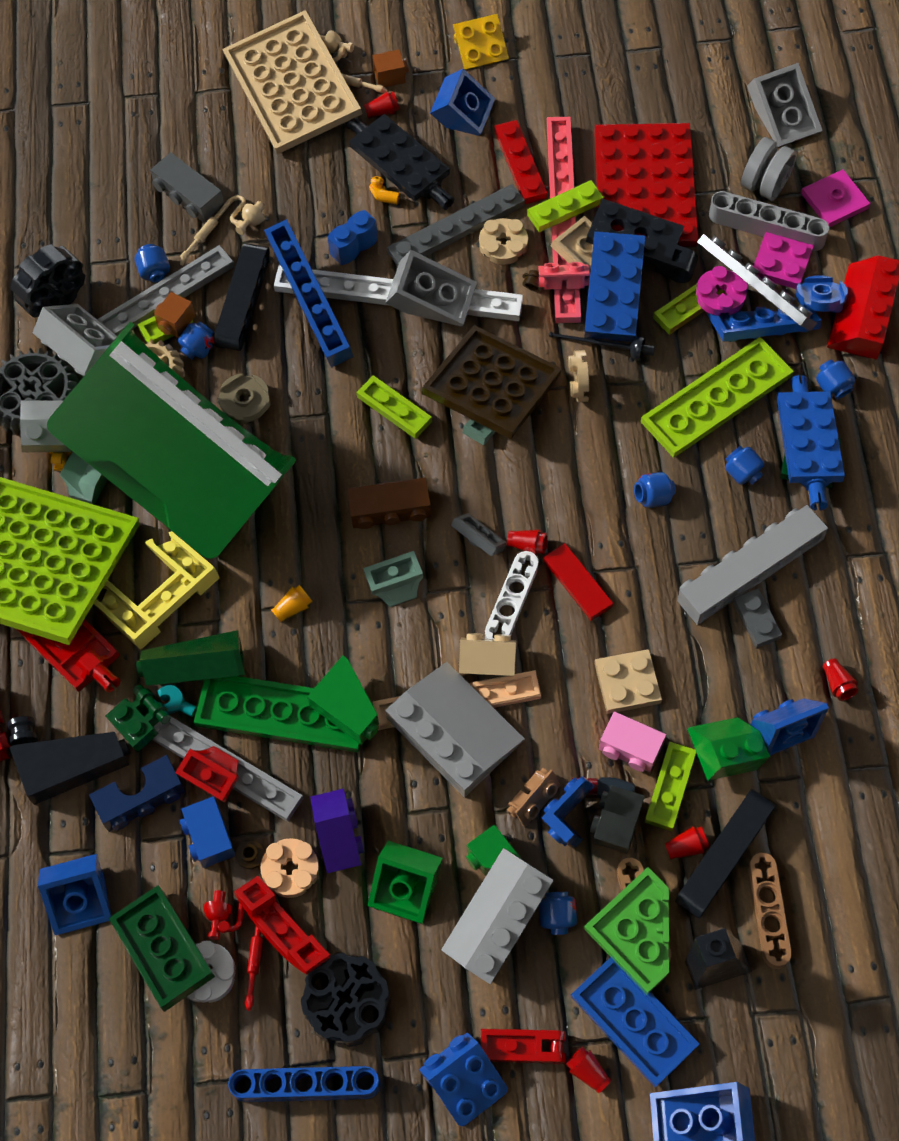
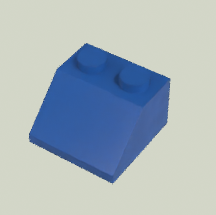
(462, 103)
(74, 894)

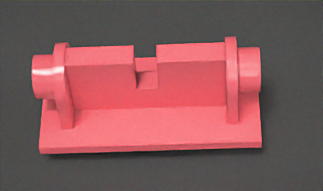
(575, 274)

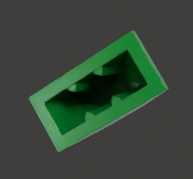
(345, 703)

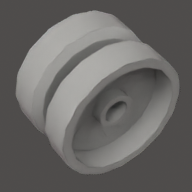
(768, 168)

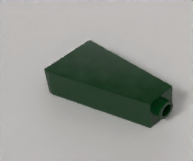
(193, 660)

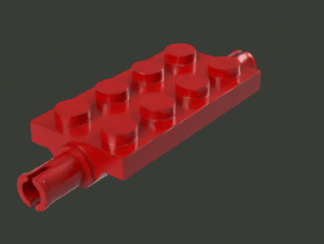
(82, 659)

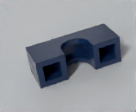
(160, 787)

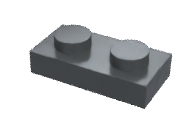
(757, 618)

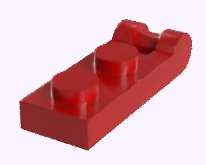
(523, 1045)

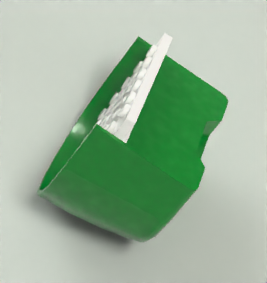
(167, 445)

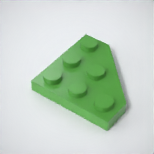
(636, 930)

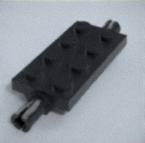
(401, 159)

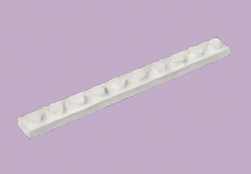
(376, 290)

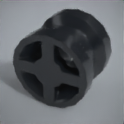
(21, 730)

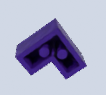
(334, 825)

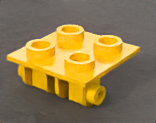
(480, 41)

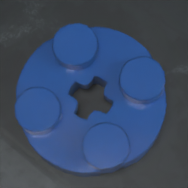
(821, 294)

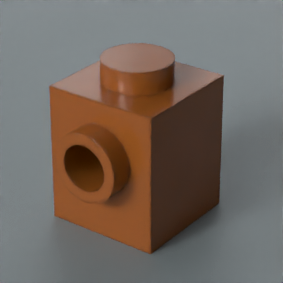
(390, 68)
(174, 314)

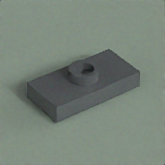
(479, 535)

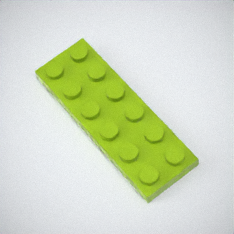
(716, 397)

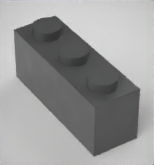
(187, 187)

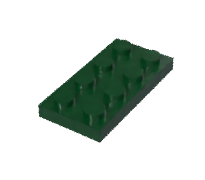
(161, 948)

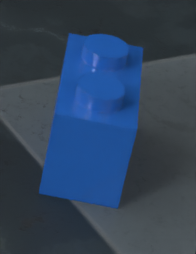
(207, 832)

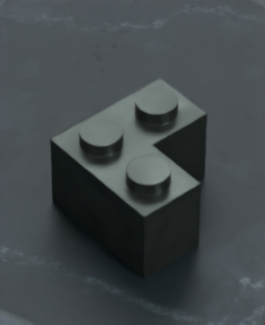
(618, 819)

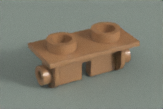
(542, 787)

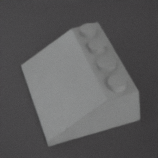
(453, 728)

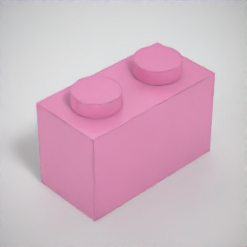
(631, 742)

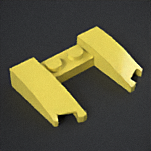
(141, 622)

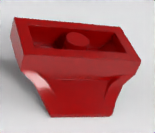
(210, 771)

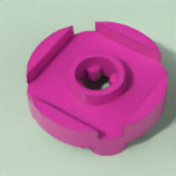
(721, 279)

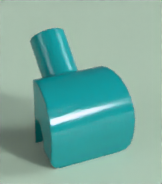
(177, 700)

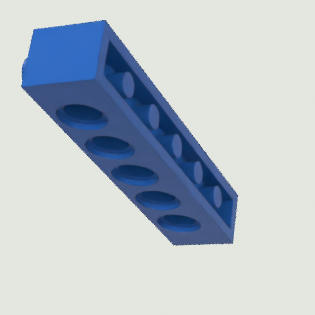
(309, 293)

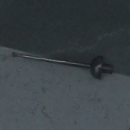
(637, 347)

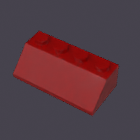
(866, 314)

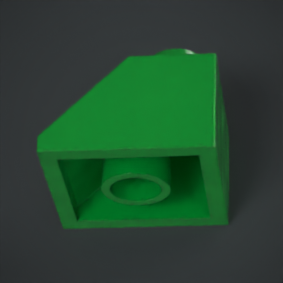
(728, 747)
(404, 881)

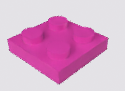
(783, 259)

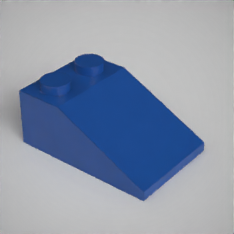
(790, 723)
(703, 1114)

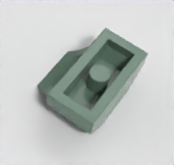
(82, 480)
(395, 578)

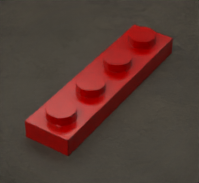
(520, 161)

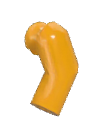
(381, 193)

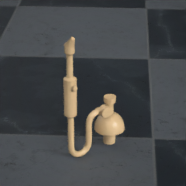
(334, 44)
(251, 215)

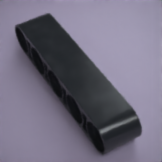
(242, 297)
(725, 853)

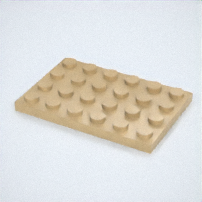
(292, 82)

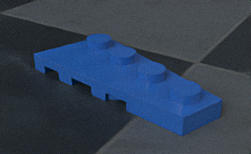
(756, 324)

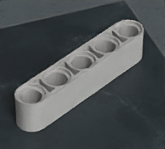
(761, 217)

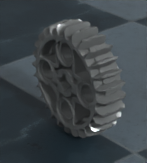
(29, 384)

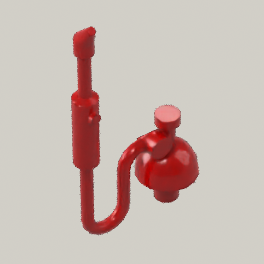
(218, 912)

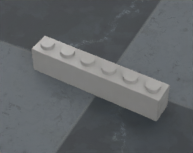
(751, 564)

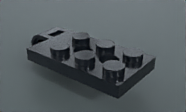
(661, 243)

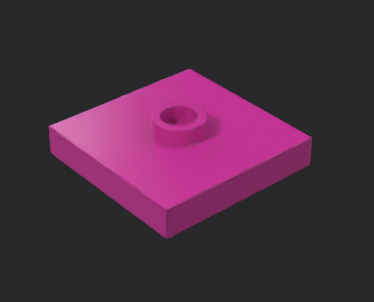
(835, 198)

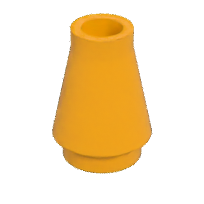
(292, 603)

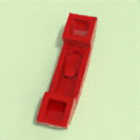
(279, 928)

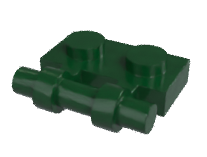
(132, 724)

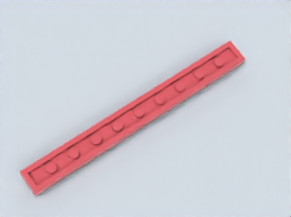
(561, 180)

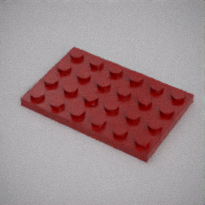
(649, 171)

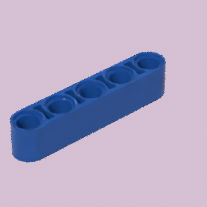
(291, 1077)

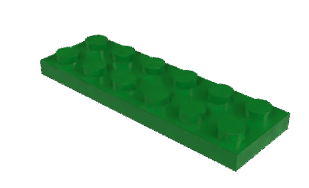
(268, 712)

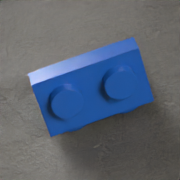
(559, 809)
(464, 1079)

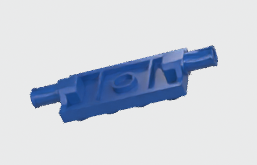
(810, 440)

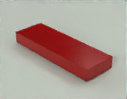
(578, 582)

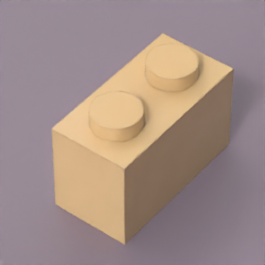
(487, 655)

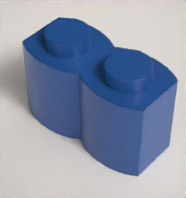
(351, 238)

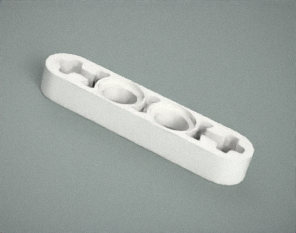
(507, 597)

